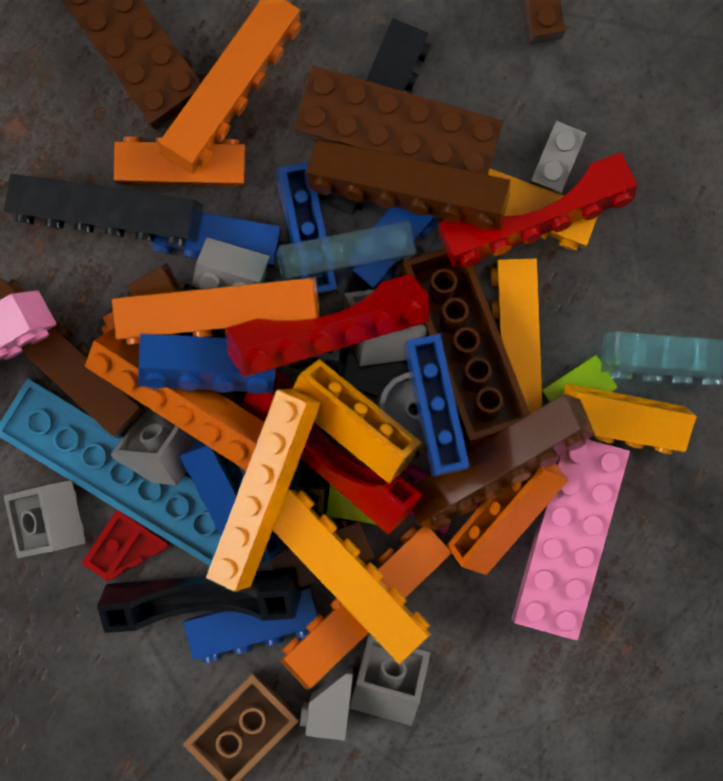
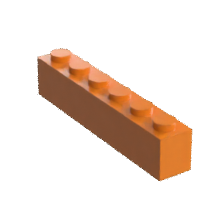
(230, 83)
(214, 308)
(198, 412)
(339, 630)

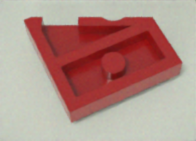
(122, 546)

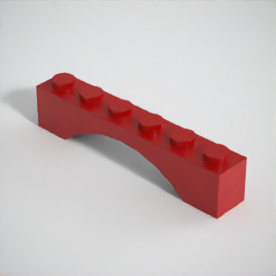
(603, 186)
(271, 344)
(381, 501)

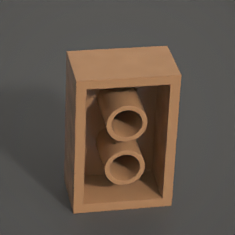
(241, 729)

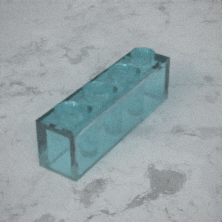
(346, 251)
(662, 356)

